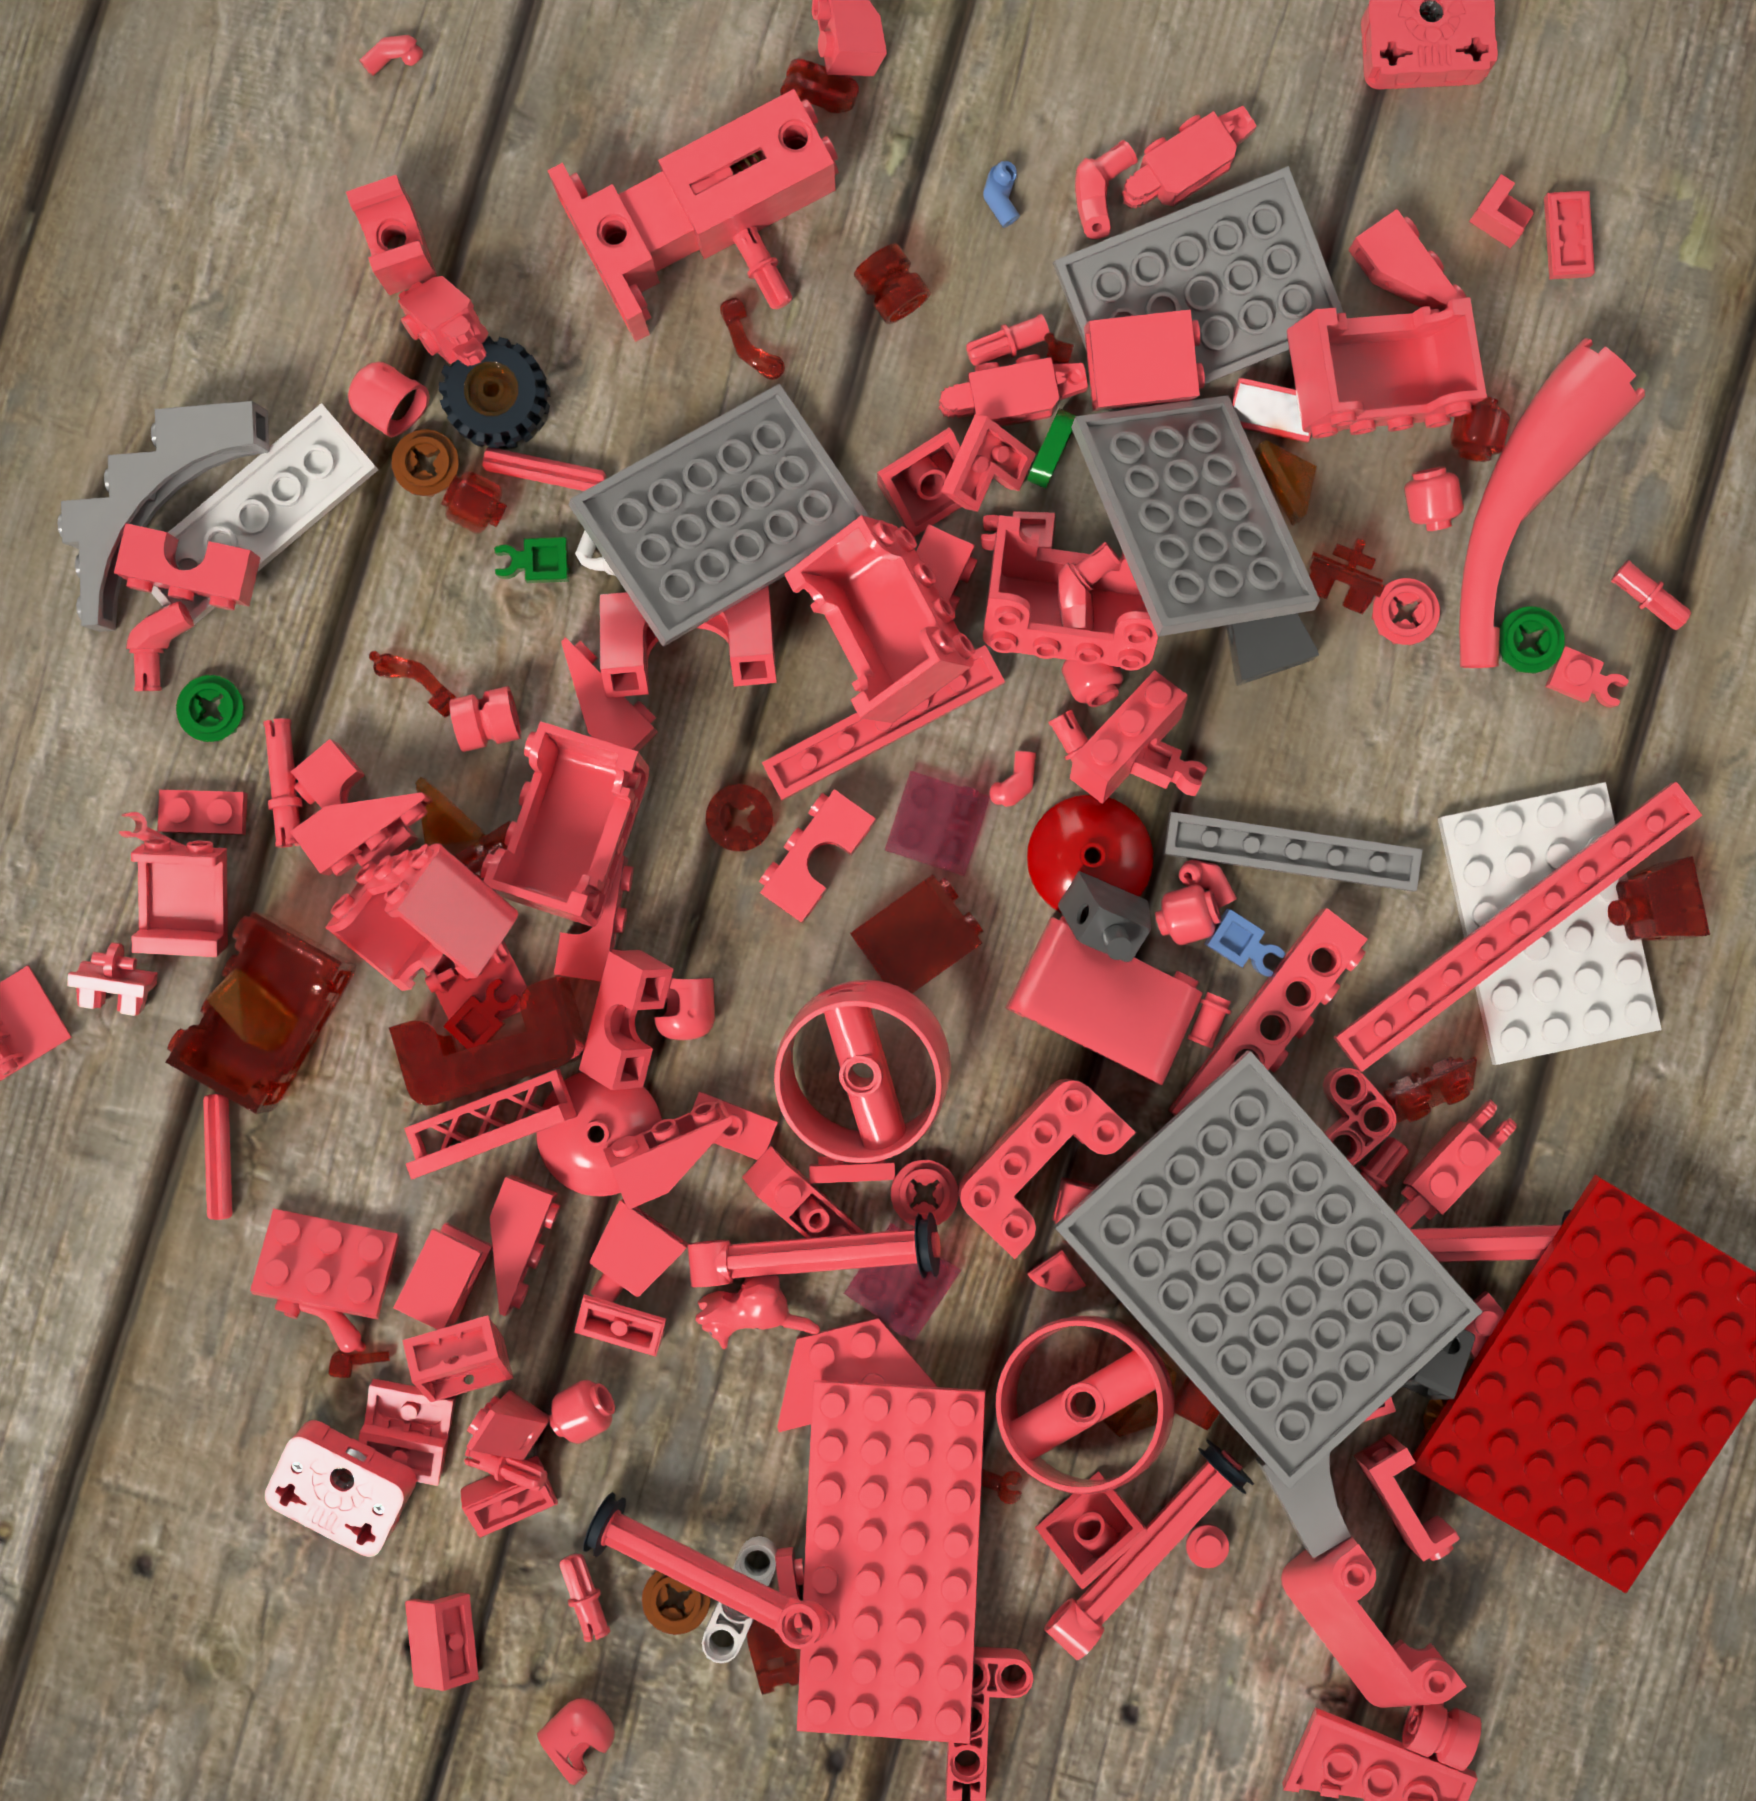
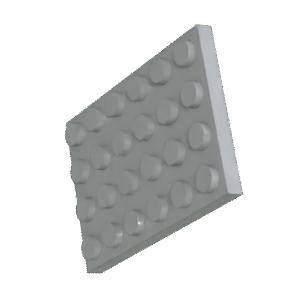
(1234, 259)
(717, 513)
(1194, 515)

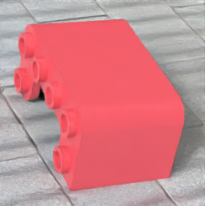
(1385, 369)
(1026, 609)
(884, 616)
(569, 825)
(416, 910)
(994, 1180)

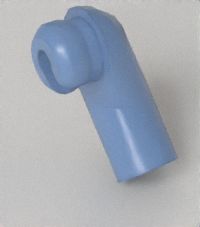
(998, 190)

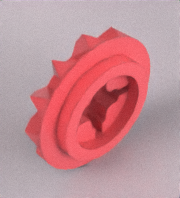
(1425, 614)
(924, 1172)

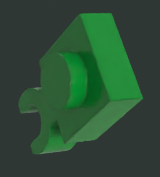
(542, 560)

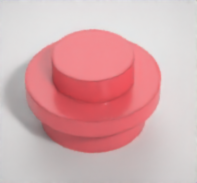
(1207, 1546)

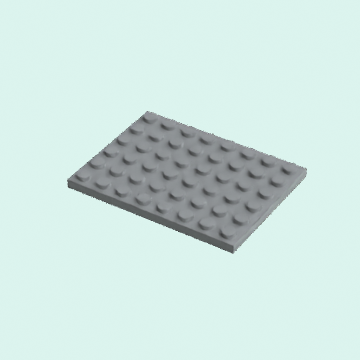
(1268, 1269)

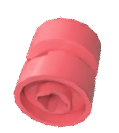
(484, 719)
(1448, 1734)

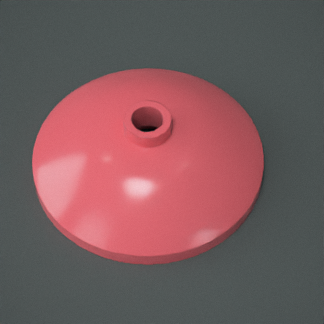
(567, 1146)

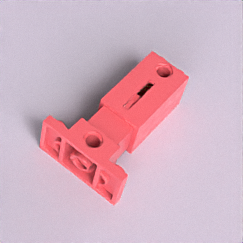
(700, 199)

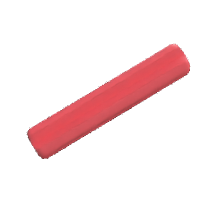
(541, 469)
(217, 1157)

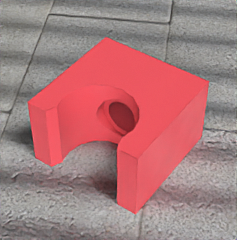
(386, 212)
(443, 1276)

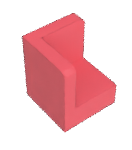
(1502, 214)

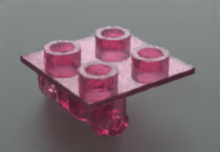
(937, 823)
(901, 1294)

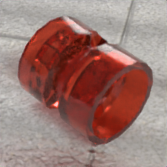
(889, 279)

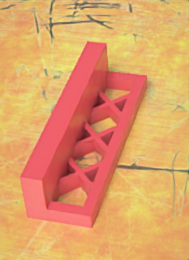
(489, 1140)

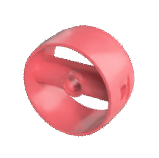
(872, 1098)
(1058, 1417)

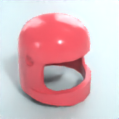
(378, 392)
(688, 1010)
(572, 1732)

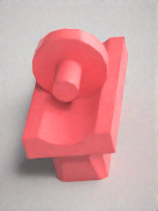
(114, 975)

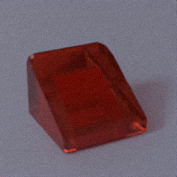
(1195, 1406)

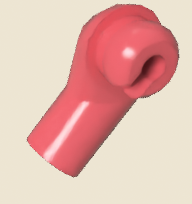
(391, 48)
(1017, 785)
(1209, 877)

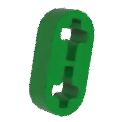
(1051, 449)

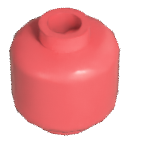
(1434, 498)
(1092, 683)
(1188, 914)
(582, 1411)

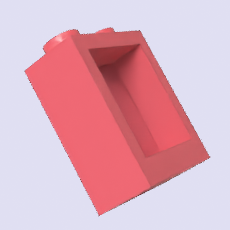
(448, 1355)

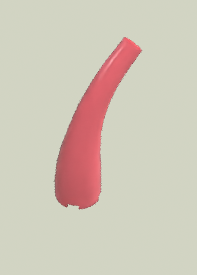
(1560, 426)

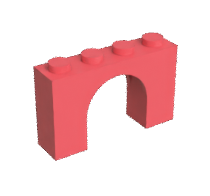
(629, 640)

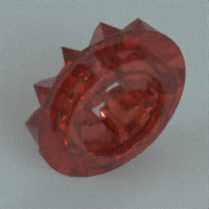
(719, 816)

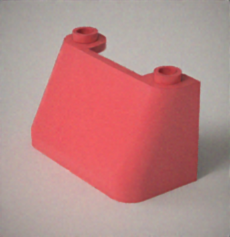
(1106, 1003)
(1328, 1596)

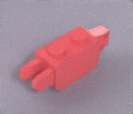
(1189, 159)
(444, 321)
(1015, 391)
(1452, 1166)

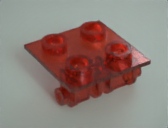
(1449, 1084)

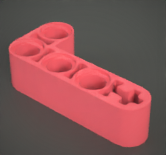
(1353, 1112)
(986, 1685)

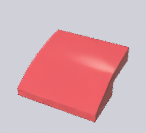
(408, 1427)

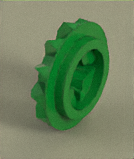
(1549, 644)
(191, 712)

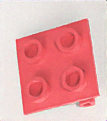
(454, 989)
(26, 1022)

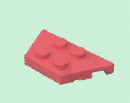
(847, 1353)

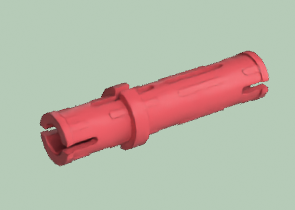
(284, 799)

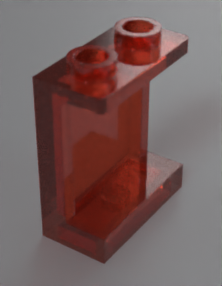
(918, 935)

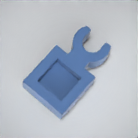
(1239, 940)

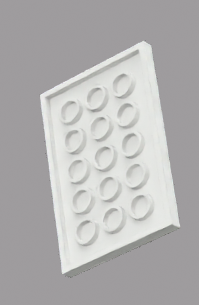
(1582, 976)

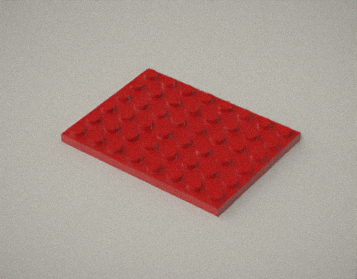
(1603, 1387)

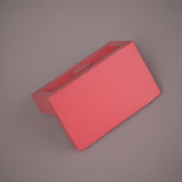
(442, 1642)

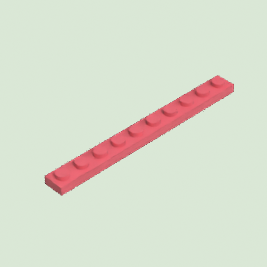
(1517, 926)

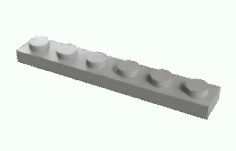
(1293, 851)

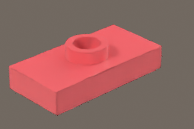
(1569, 235)
(748, 1132)

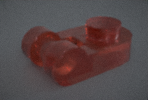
(826, 91)
(767, 1645)

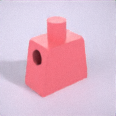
(633, 1253)

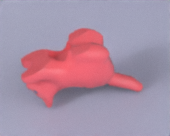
(755, 1306)

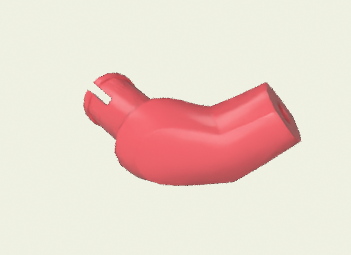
(1091, 187)
(1076, 585)
(151, 639)

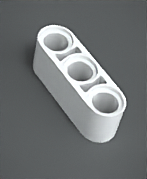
(729, 1619)

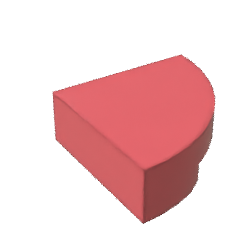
(1057, 1274)

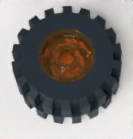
(497, 398)

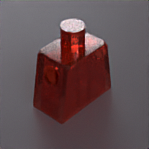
(1661, 903)

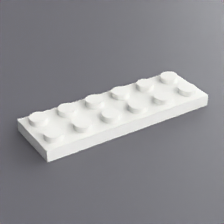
(273, 498)

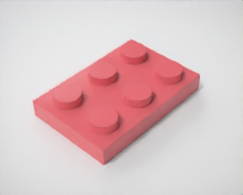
(325, 1264)

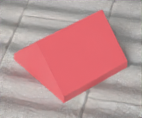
(916, 482)
(1091, 1532)

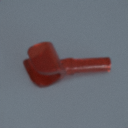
(1058, 350)
(342, 1363)

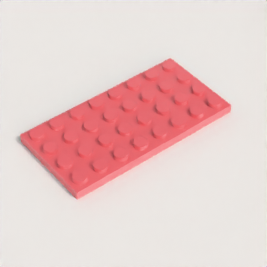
(892, 1560)

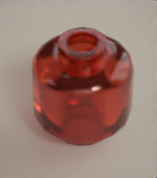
(1481, 432)
(473, 502)

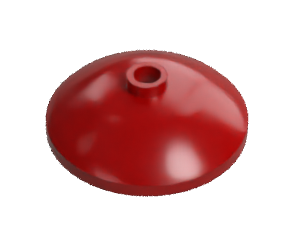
(1082, 823)

